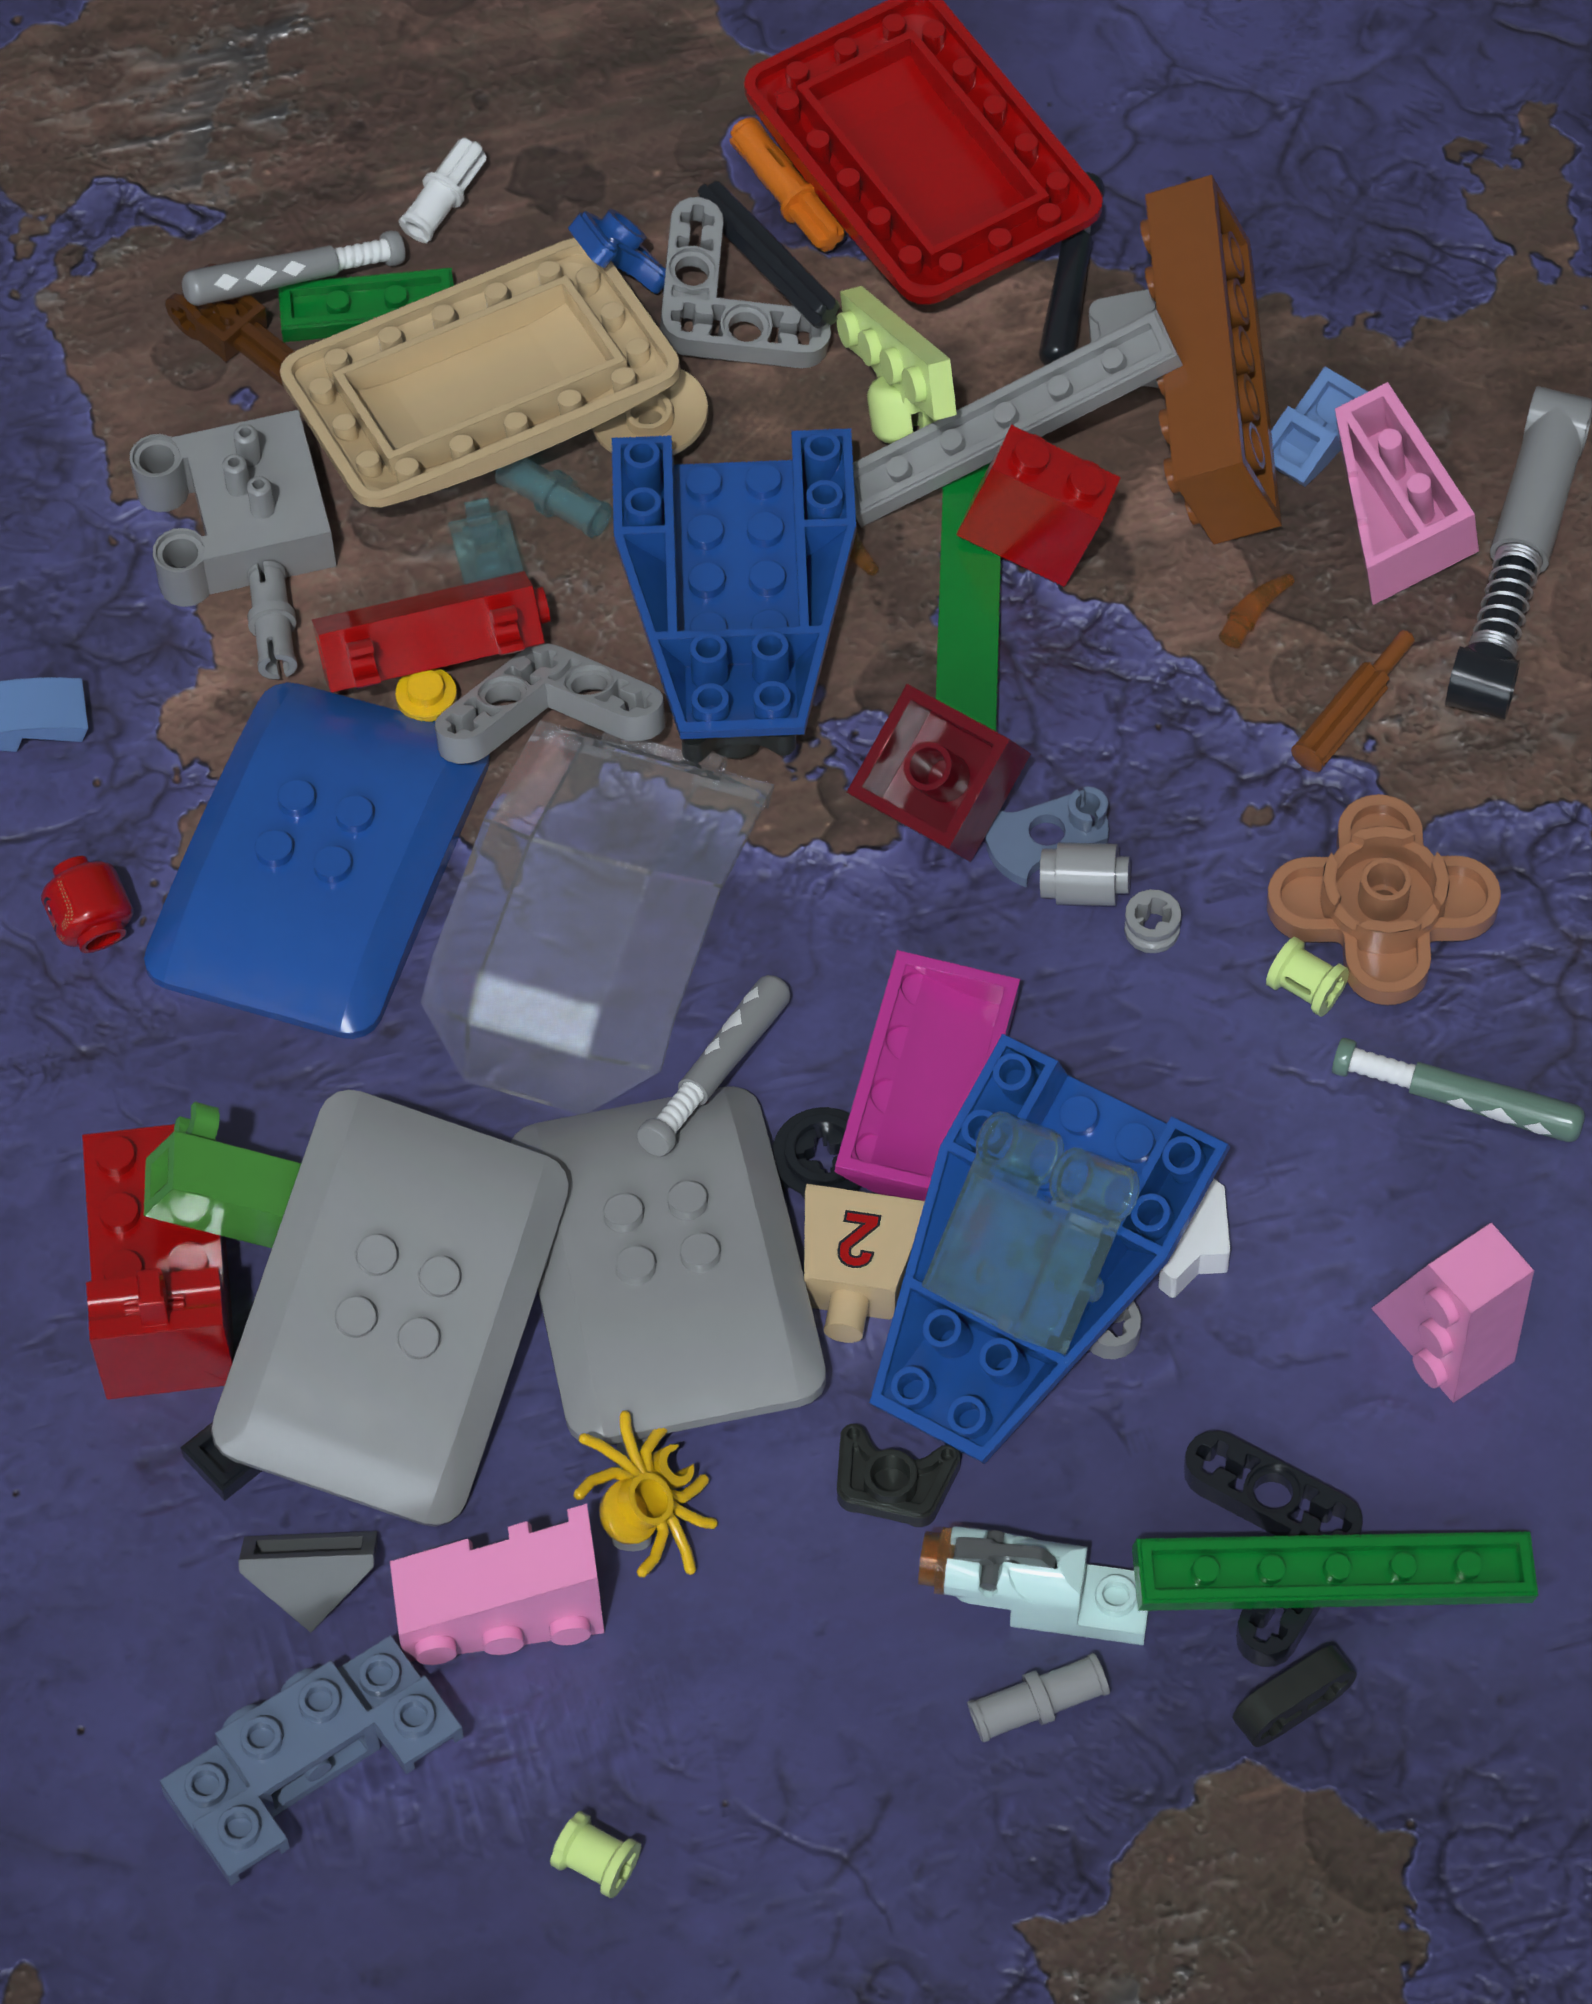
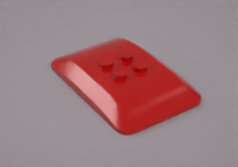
(921, 148)

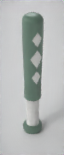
(1486, 1098)

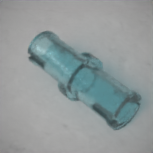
(555, 495)

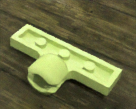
(911, 373)

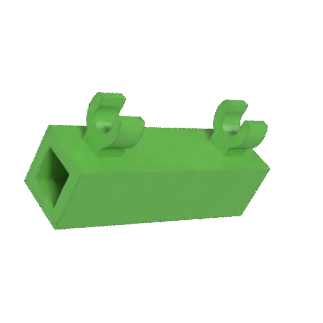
(215, 1183)

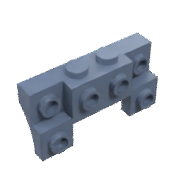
(300, 1742)

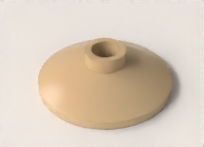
(674, 412)

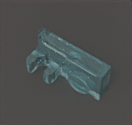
(484, 543)

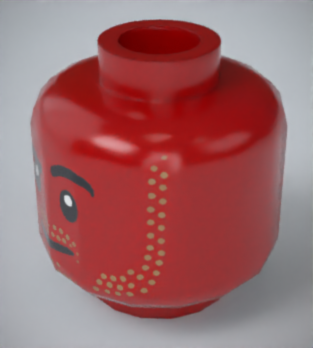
(87, 904)

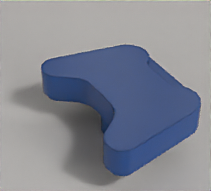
(618, 241)

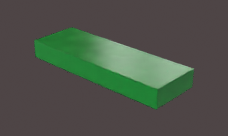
(334, 305)

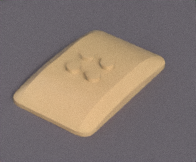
(479, 374)

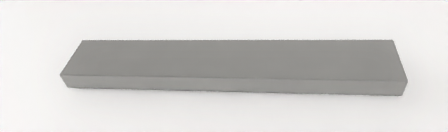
(1032, 403)

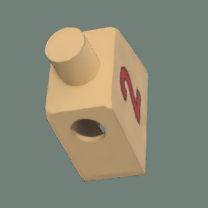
(856, 1255)

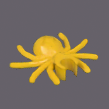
(645, 1495)

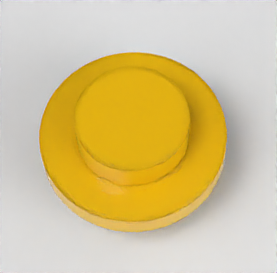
(425, 694)

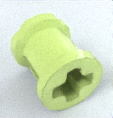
(1307, 976)
(595, 1854)

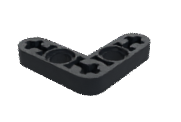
(1220, 1490)

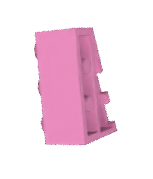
(1462, 1312)

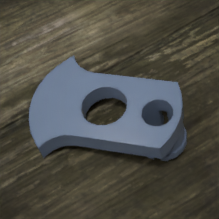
(1015, 851)

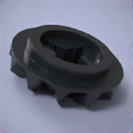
(797, 1144)

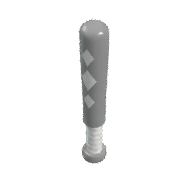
(276, 271)
(723, 1053)

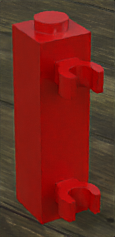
(430, 631)

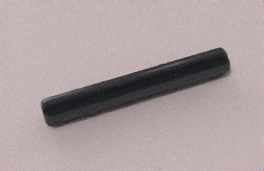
(772, 258)

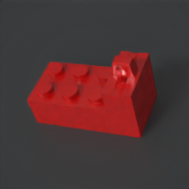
(154, 1285)

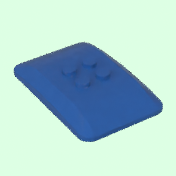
(313, 863)

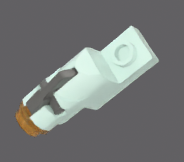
(1038, 1580)

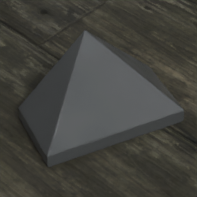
(308, 1571)

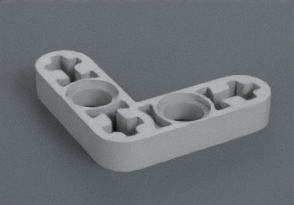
(703, 307)
(543, 679)

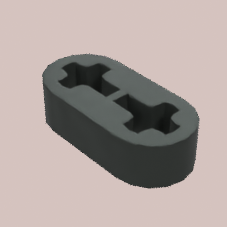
(1294, 1696)

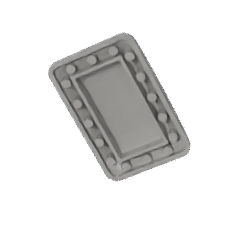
(674, 1273)
(390, 1308)

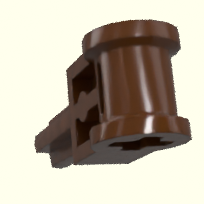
(231, 328)

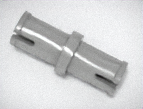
(271, 620)
(1038, 1697)

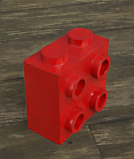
(1038, 505)

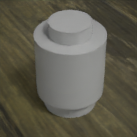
(1084, 874)

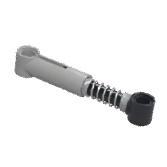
(1521, 549)

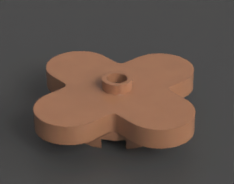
(1383, 899)

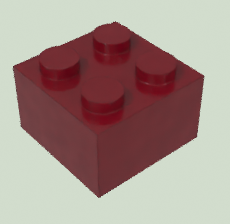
(938, 772)

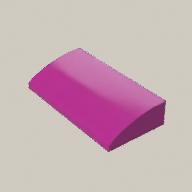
(919, 1069)

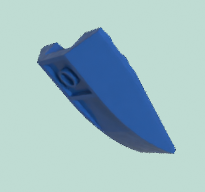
(736, 576)
(967, 1376)

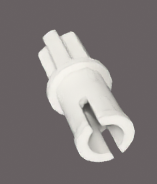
(443, 190)

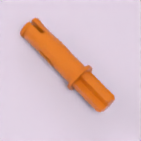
(779, 176)

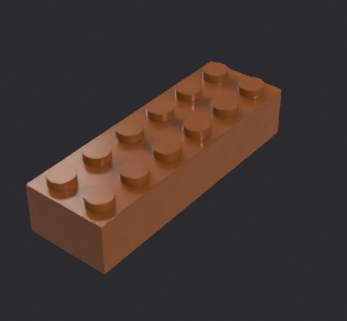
(1219, 396)

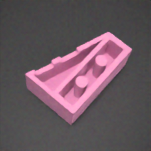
(1401, 496)
(500, 1594)

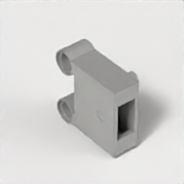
(252, 498)

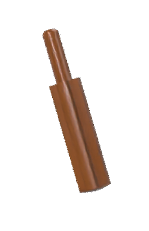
(1349, 706)

